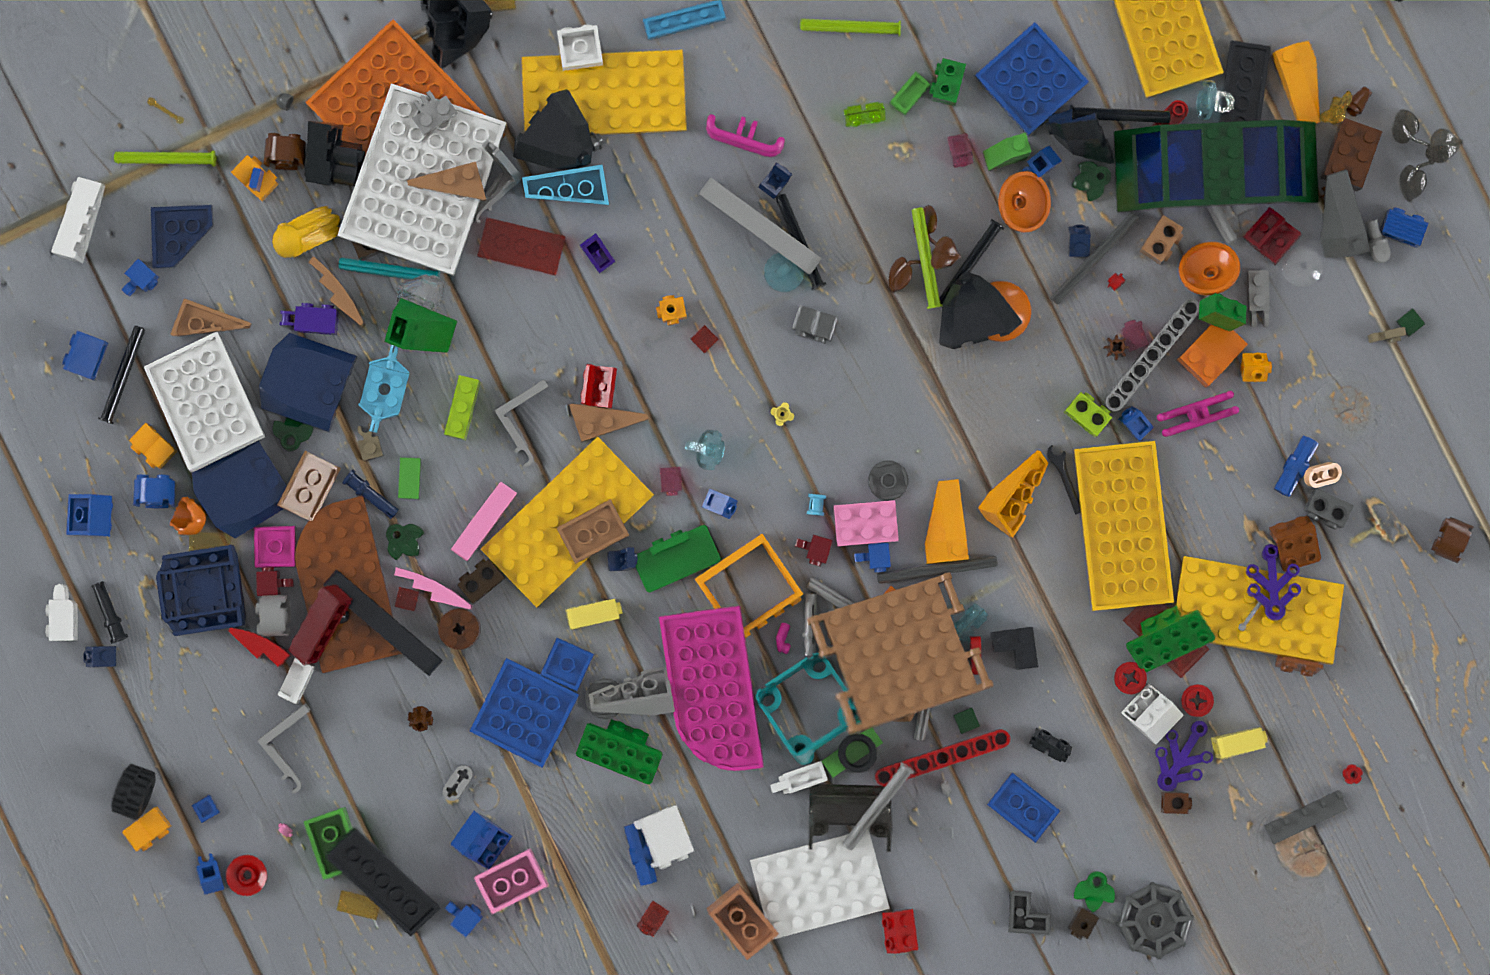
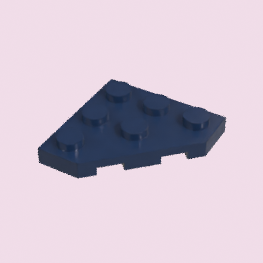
(177, 231)

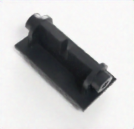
(1059, 748)

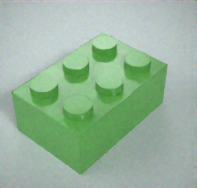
(324, 833)

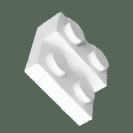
(579, 47)

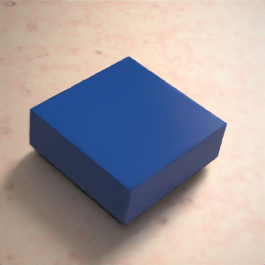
(256, 179)
(205, 808)

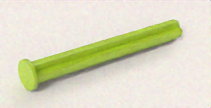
(850, 26)
(165, 158)
(925, 258)

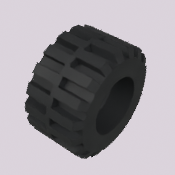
(133, 791)

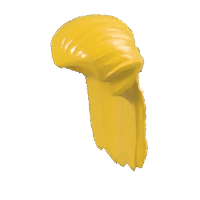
(305, 232)

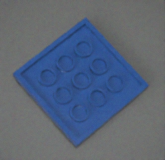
(1031, 78)
(524, 712)

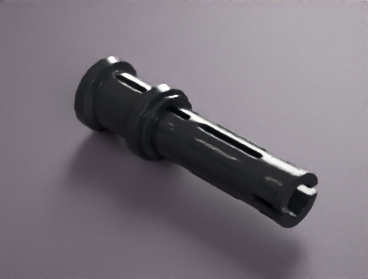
(111, 622)

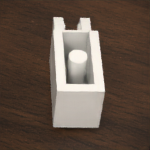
(62, 616)

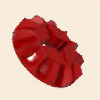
(1132, 687)
(1204, 694)

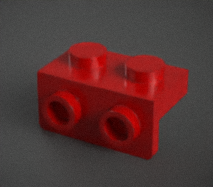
(598, 386)
(899, 931)

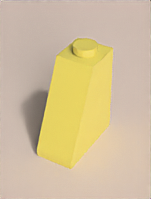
(594, 613)
(1239, 742)

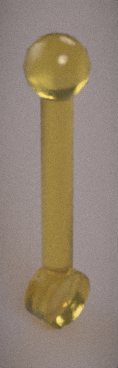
(152, 102)

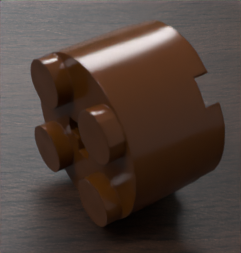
(284, 151)
(1453, 539)
(453, 639)

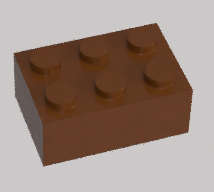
(1352, 151)

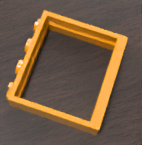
(776, 610)

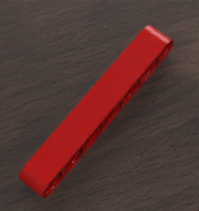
(950, 750)

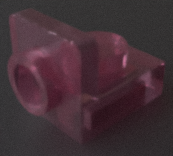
(960, 150)
(1134, 335)
(671, 480)

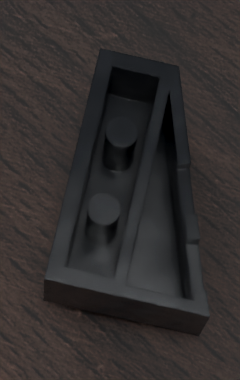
(320, 146)

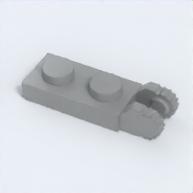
(1258, 296)

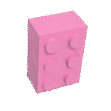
(865, 523)
(511, 881)

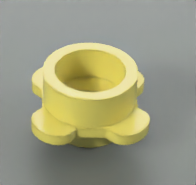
(787, 414)

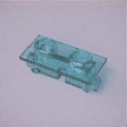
(973, 616)

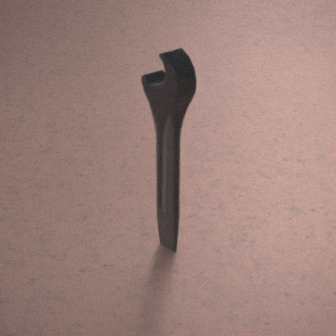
(1059, 463)

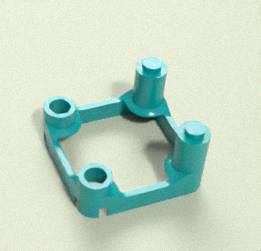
(801, 746)

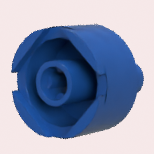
(154, 492)

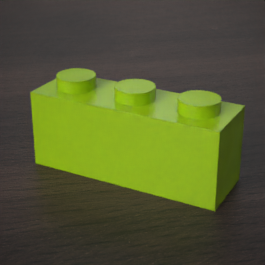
(462, 407)

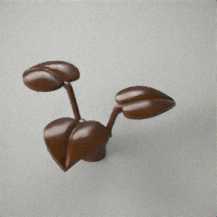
(942, 255)

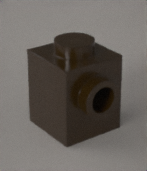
(1083, 923)

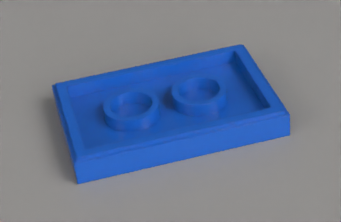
(1023, 807)

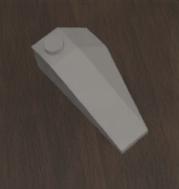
(641, 695)

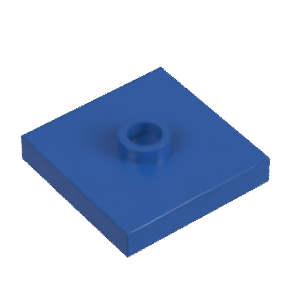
(567, 664)

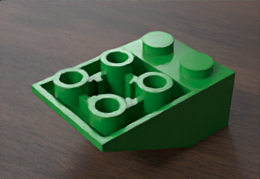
(419, 328)

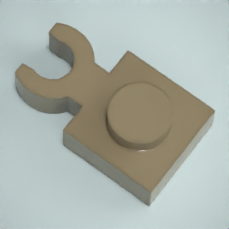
(1392, 335)
(370, 446)

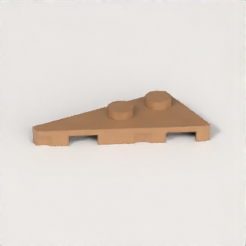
(460, 181)
(199, 319)
(599, 421)

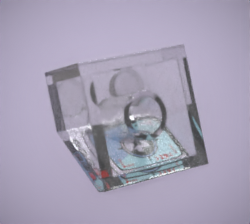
(422, 290)

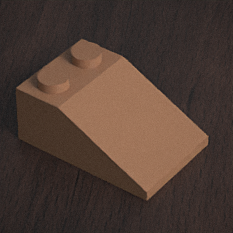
(742, 921)

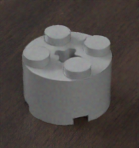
(274, 615)

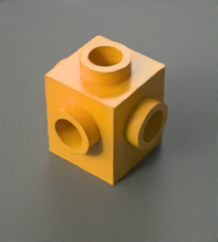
(671, 302)
(1255, 367)

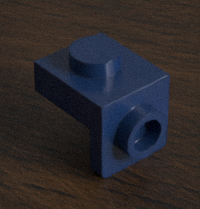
(775, 180)
(1079, 241)
(622, 559)
(100, 656)

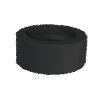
(872, 756)

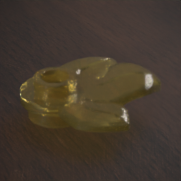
(1337, 109)

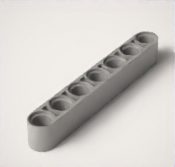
(760, 226)
(1160, 350)

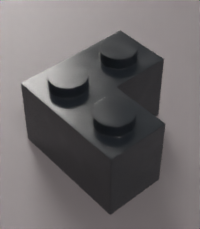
(1022, 644)

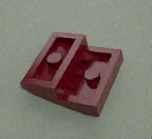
(1272, 236)

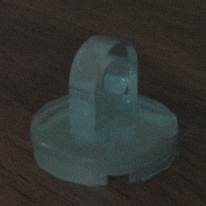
(1209, 99)
(782, 273)
(708, 449)

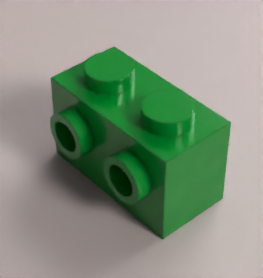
(948, 81)
(1222, 312)

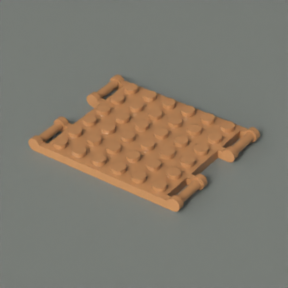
(899, 653)

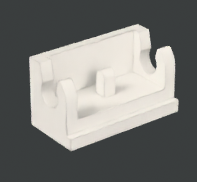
(296, 681)

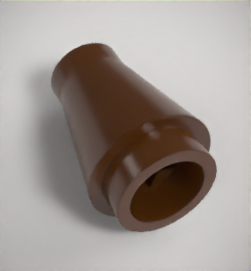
(1358, 102)

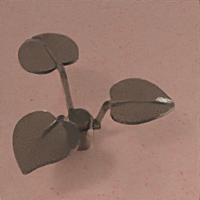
(1441, 148)

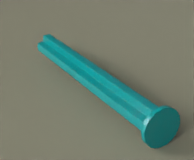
(383, 269)

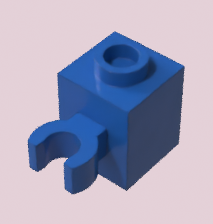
(1043, 161)
(141, 277)
(877, 555)
(209, 875)
(466, 918)

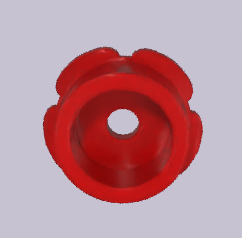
(1116, 281)
(1352, 769)

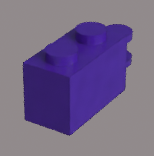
(312, 319)

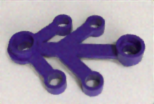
(1273, 586)
(1181, 758)

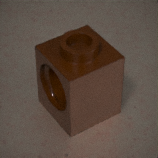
(1166, 802)

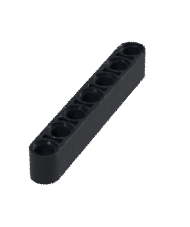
(386, 625)

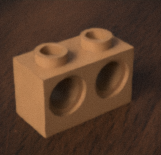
(1157, 237)

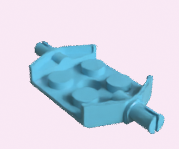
(382, 372)

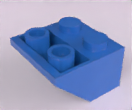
(84, 355)
(481, 840)

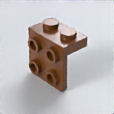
(1296, 542)
(1306, 668)

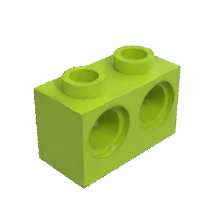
(1084, 419)

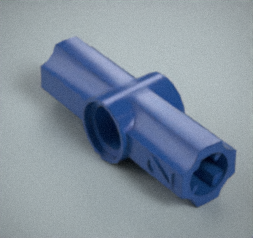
(1296, 466)
(640, 855)

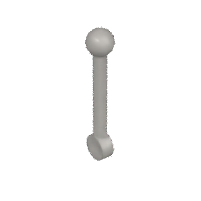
(1242, 627)

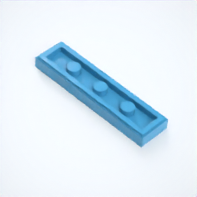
(684, 19)

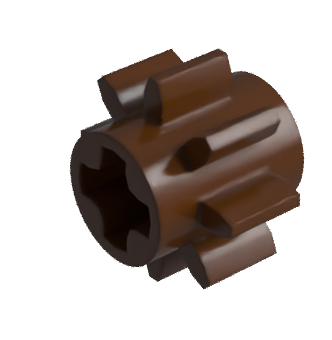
(1122, 347)
(420, 718)

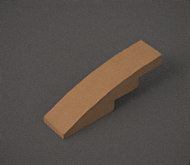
(341, 297)

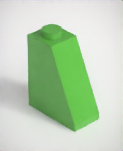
(1007, 152)

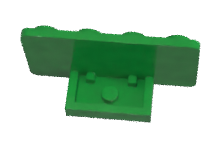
(676, 557)
(1169, 637)
(620, 750)

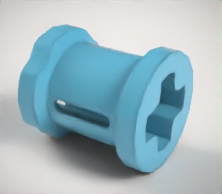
(816, 504)

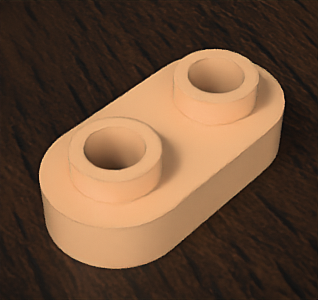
(1321, 476)

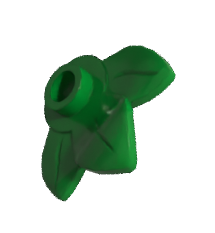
(1094, 894)

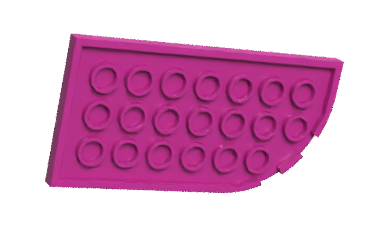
(712, 687)

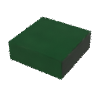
(1411, 322)
(966, 720)

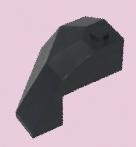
(455, 27)
(556, 135)
(1081, 136)
(974, 313)

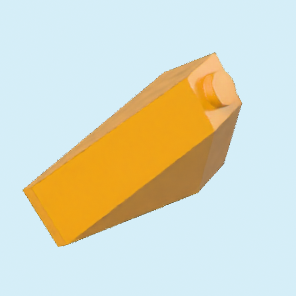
(1298, 75)
(1009, 499)
(946, 530)

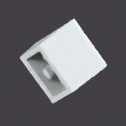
(1152, 713)

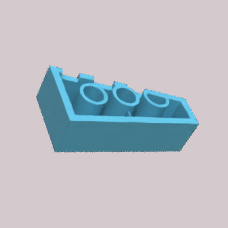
(572, 185)

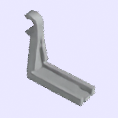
(503, 183)
(509, 425)
(273, 752)

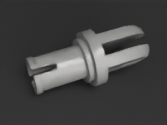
(1378, 244)

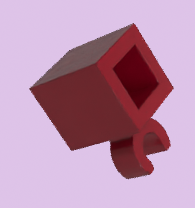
(817, 549)
(269, 582)

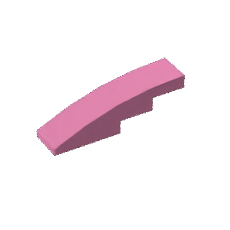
(483, 521)
(439, 592)

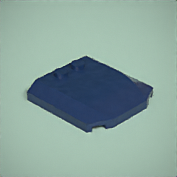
(305, 381)
(239, 489)
(201, 590)

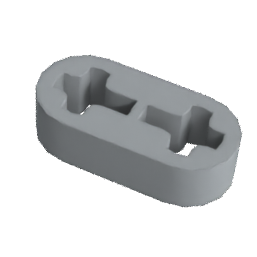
(461, 785)

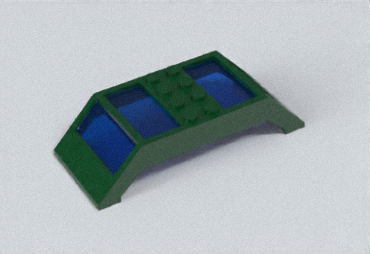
(1216, 165)

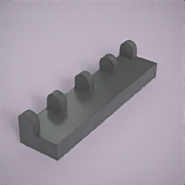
(1306, 817)

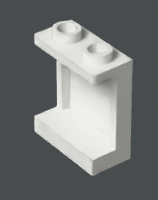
(665, 836)

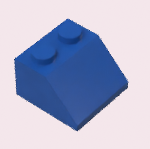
(89, 515)

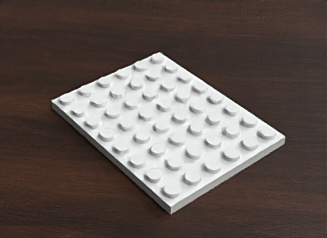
(409, 220)

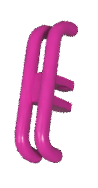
(743, 142)
(1197, 413)

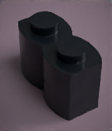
(347, 162)

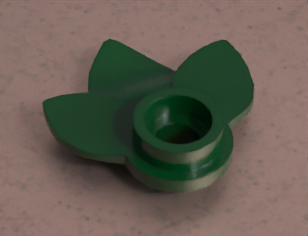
(1089, 181)
(292, 429)
(406, 542)

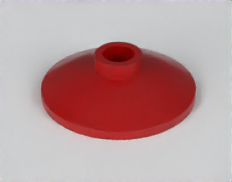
(236, 879)

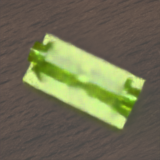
(873, 114)

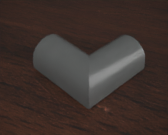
(1022, 920)

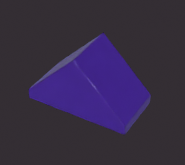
(597, 253)

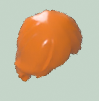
(188, 517)

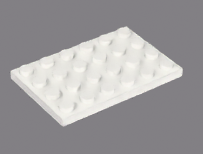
(204, 402)
(819, 885)

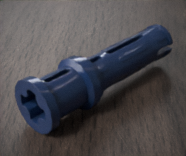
(362, 488)

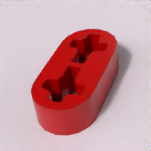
(975, 642)

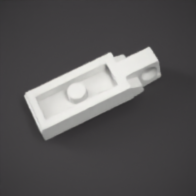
(800, 778)

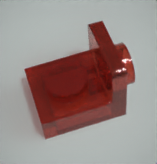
(652, 919)

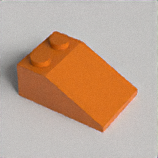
(1211, 353)

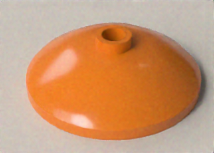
(1032, 199)
(1207, 260)
(1020, 304)

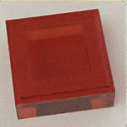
(704, 339)
(407, 599)

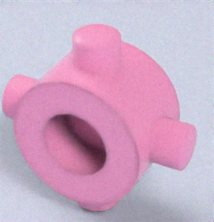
(285, 830)

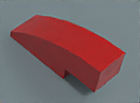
(261, 646)

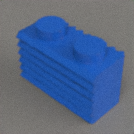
(1404, 227)

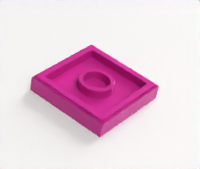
(274, 546)

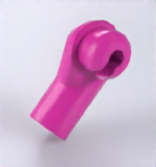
(781, 637)

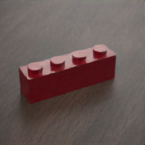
(319, 624)

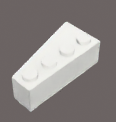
(78, 220)

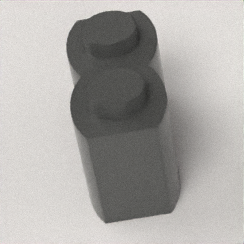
(814, 324)

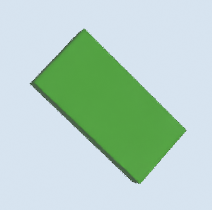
(910, 93)
(409, 478)

